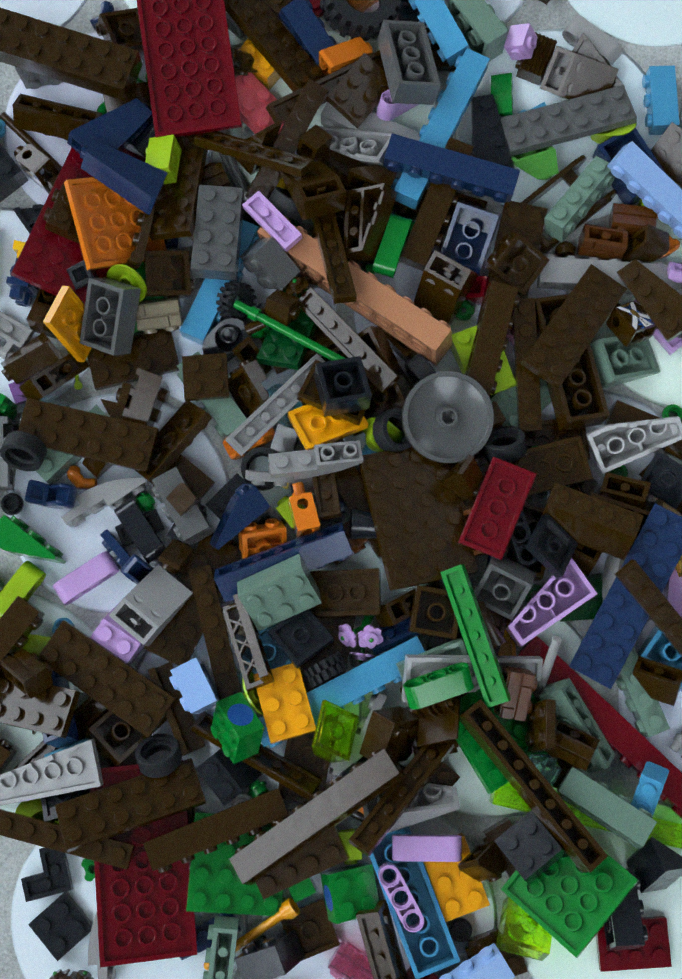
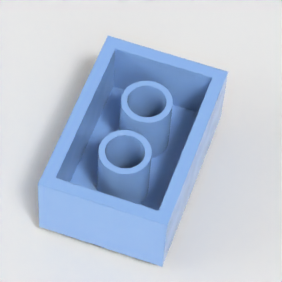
(195, 686)

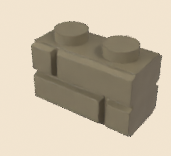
(159, 314)

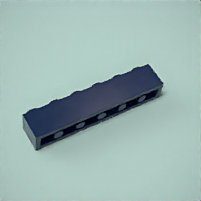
(451, 168)
(315, 549)

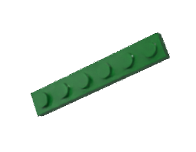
(475, 636)

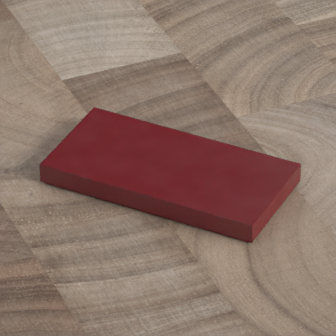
(497, 508)

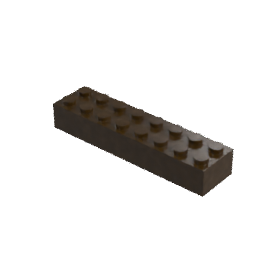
(68, 55)

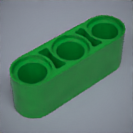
(392, 245)
(438, 685)

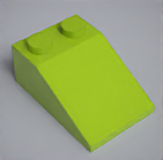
(461, 349)

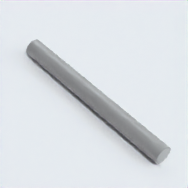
(548, 664)

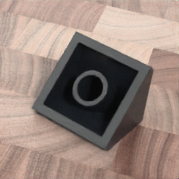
(655, 866)

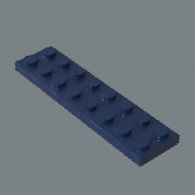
(620, 616)

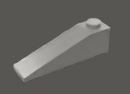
(359, 145)
(625, 442)
(429, 803)

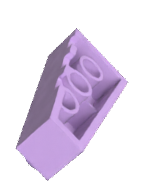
(550, 604)

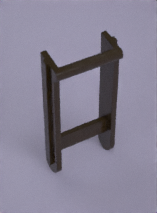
(569, 177)

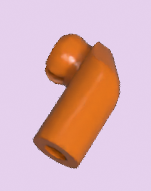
(77, 479)

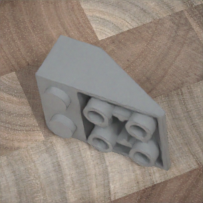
(151, 605)

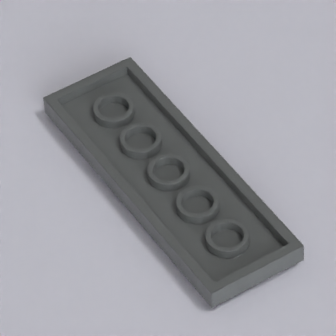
(568, 120)

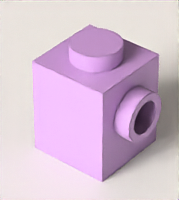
(520, 41)

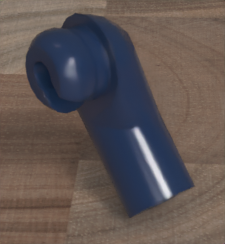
(106, 6)

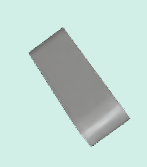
(607, 46)

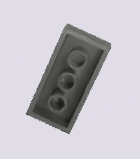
(408, 62)
(217, 232)

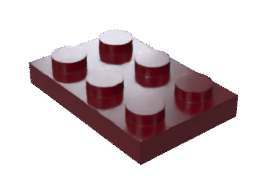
(651, 955)

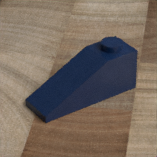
(241, 510)

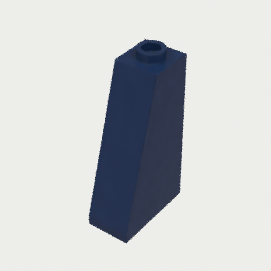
(114, 128)
(123, 174)

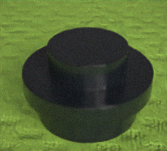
(12, 504)
(460, 929)

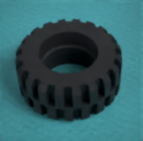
(357, 23)

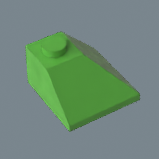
(538, 163)

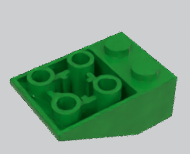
(21, 542)

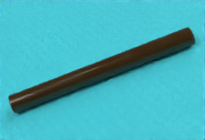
(27, 138)

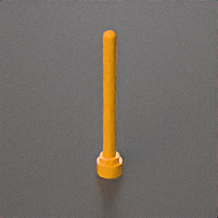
(288, 910)

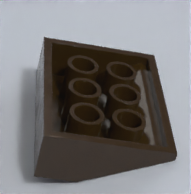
(397, 393)

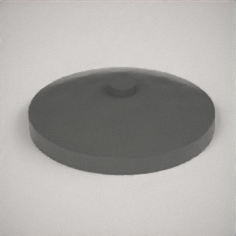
(447, 417)

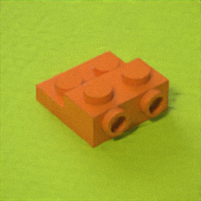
(261, 537)

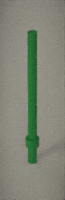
(255, 314)

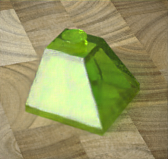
(334, 733)

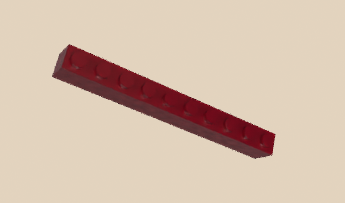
(617, 730)

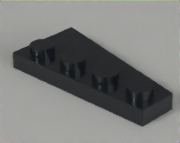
(488, 132)

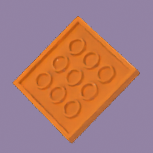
(104, 223)

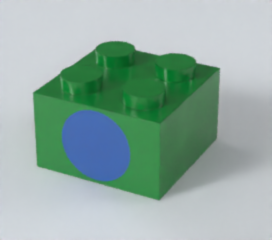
(237, 727)
(349, 891)

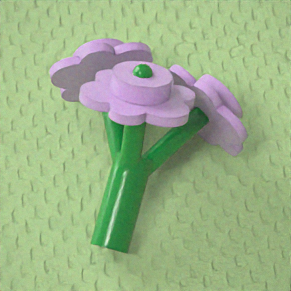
(367, 637)

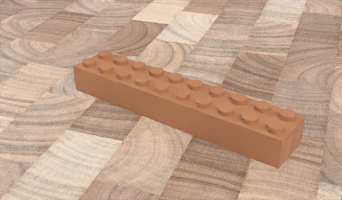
(377, 302)

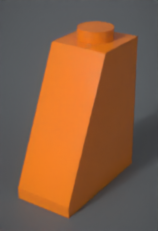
(343, 54)

